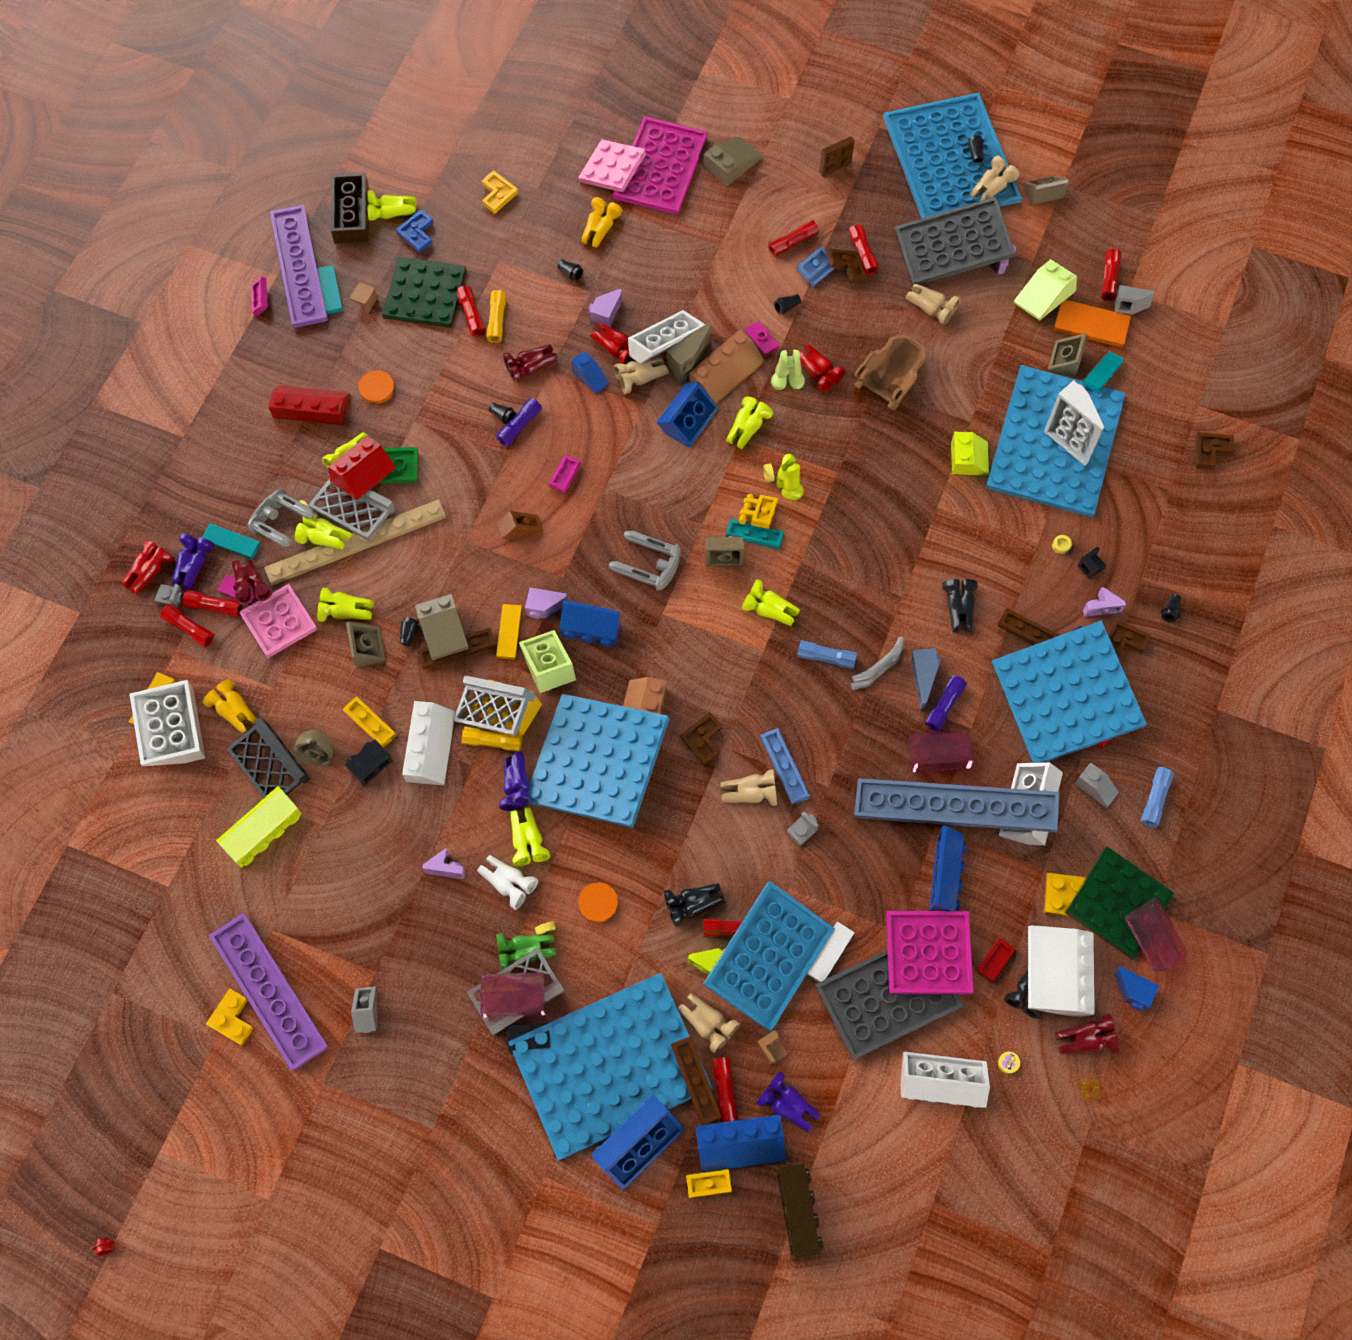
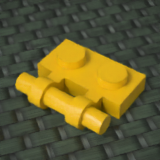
(763, 513)

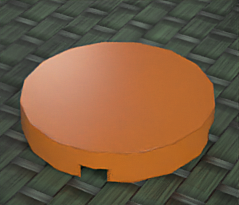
(376, 387)
(598, 902)

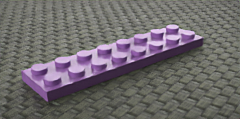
(298, 266)
(268, 992)

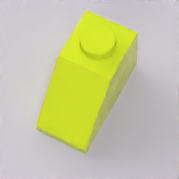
(705, 960)

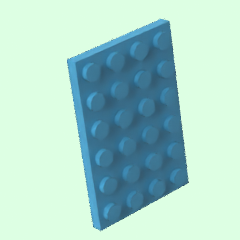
(768, 956)

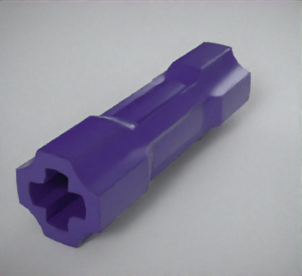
(519, 421)
(939, 715)

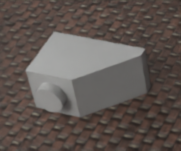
(1097, 785)
(364, 1010)

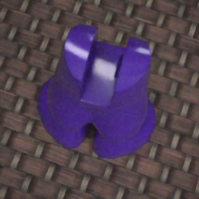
(190, 562)
(515, 784)
(790, 1105)

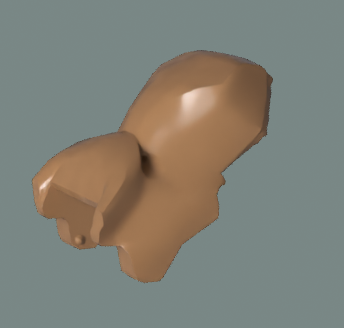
(892, 369)

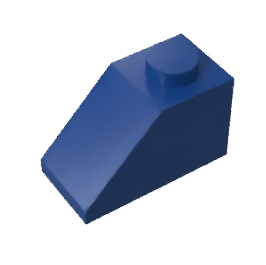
(589, 372)
(1135, 989)

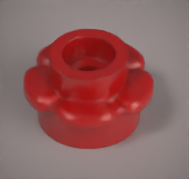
(103, 1246)

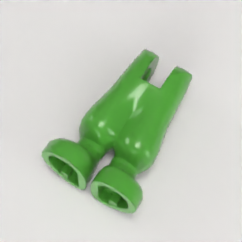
(523, 946)

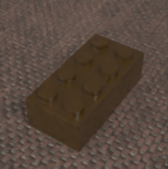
(349, 208)
(798, 1212)

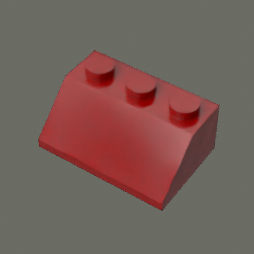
(361, 468)

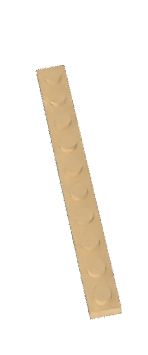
(324, 555)

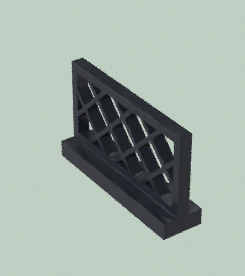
(277, 748)

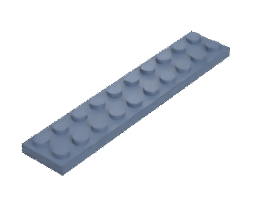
(957, 805)

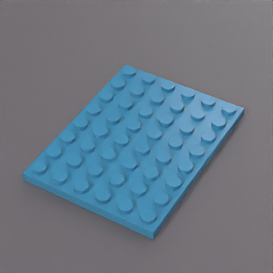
(936, 155)
(1036, 466)
(604, 1064)

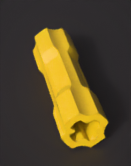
(495, 325)
(477, 737)

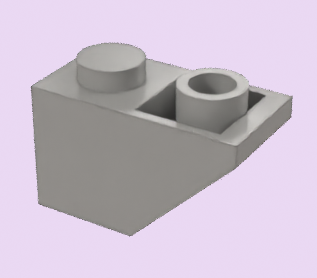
(1132, 300)

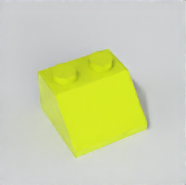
(969, 454)

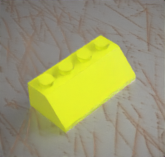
(259, 827)

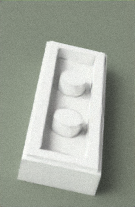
(830, 952)

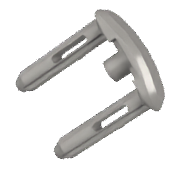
(267, 510)
(668, 567)

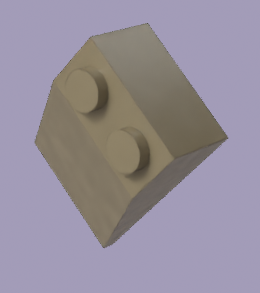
(730, 159)
(688, 353)
(441, 627)

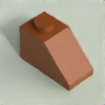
(519, 525)

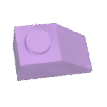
(605, 307)
(543, 603)

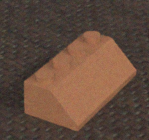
(727, 366)
(646, 694)

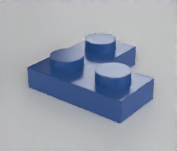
(413, 230)

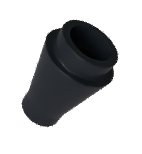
(976, 147)
(571, 270)
(786, 303)
(503, 413)
(1171, 610)
(408, 630)

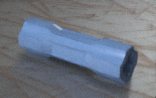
(812, 651)
(1153, 809)

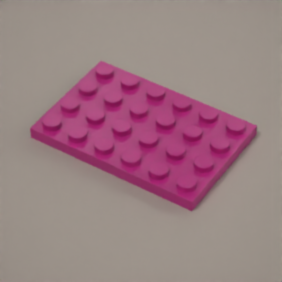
(667, 166)

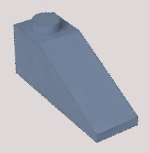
(924, 666)

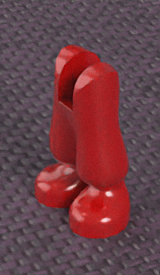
(613, 342)
(817, 365)
(145, 567)

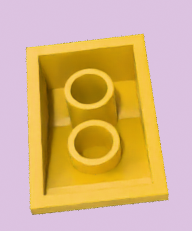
(530, 712)

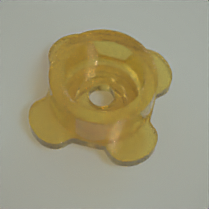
(1094, 1085)

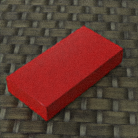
(995, 960)

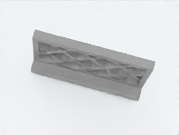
(370, 498)
(493, 689)
(550, 991)

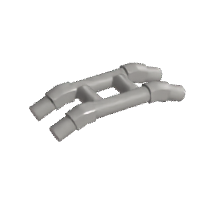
(866, 678)

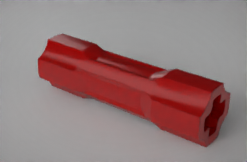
(803, 233)
(859, 238)
(1110, 285)
(474, 321)
(200, 601)
(196, 632)
(719, 928)
(724, 1087)

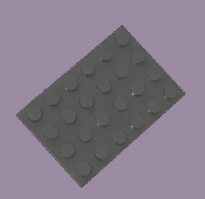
(955, 241)
(871, 1016)

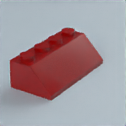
(309, 404)

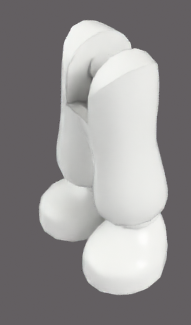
(505, 878)

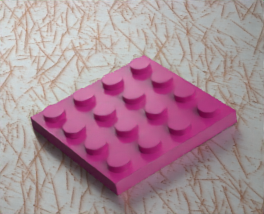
(929, 952)

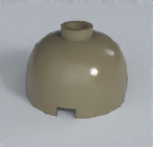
(314, 747)

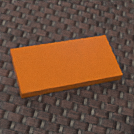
(1097, 323)

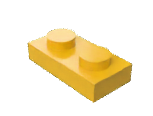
(708, 1183)

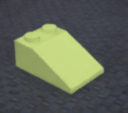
(1046, 290)
(547, 661)

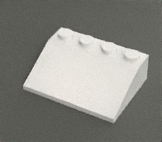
(1075, 422)
(167, 725)
(1061, 971)

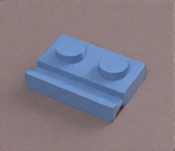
(815, 267)

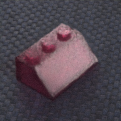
(940, 751)
(1156, 935)
(512, 994)

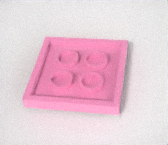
(612, 165)
(278, 621)

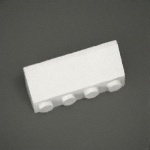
(662, 336)
(428, 744)
(1033, 777)
(944, 1079)

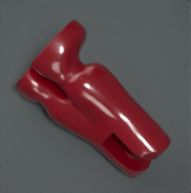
(529, 361)
(245, 579)
(1086, 1039)

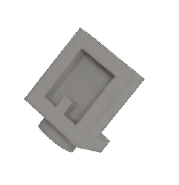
(169, 595)
(803, 828)

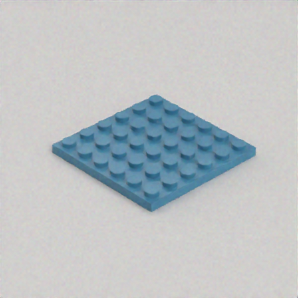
(1068, 693)
(597, 760)

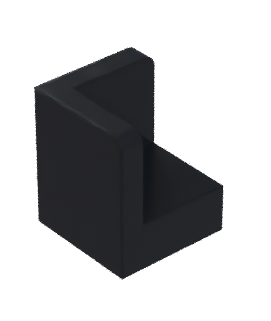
(1091, 563)

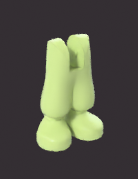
(788, 366)

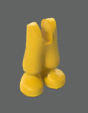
(597, 224)
(233, 709)

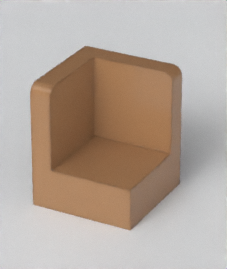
(365, 296)
(771, 1048)

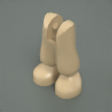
(991, 183)
(932, 303)
(639, 373)
(749, 790)
(704, 1021)

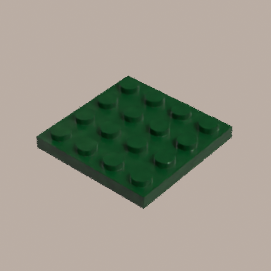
(424, 292)
(1109, 894)

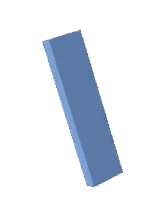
(784, 766)

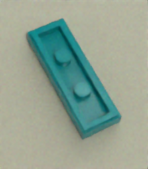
(329, 289)
(1103, 371)
(755, 535)
(231, 541)

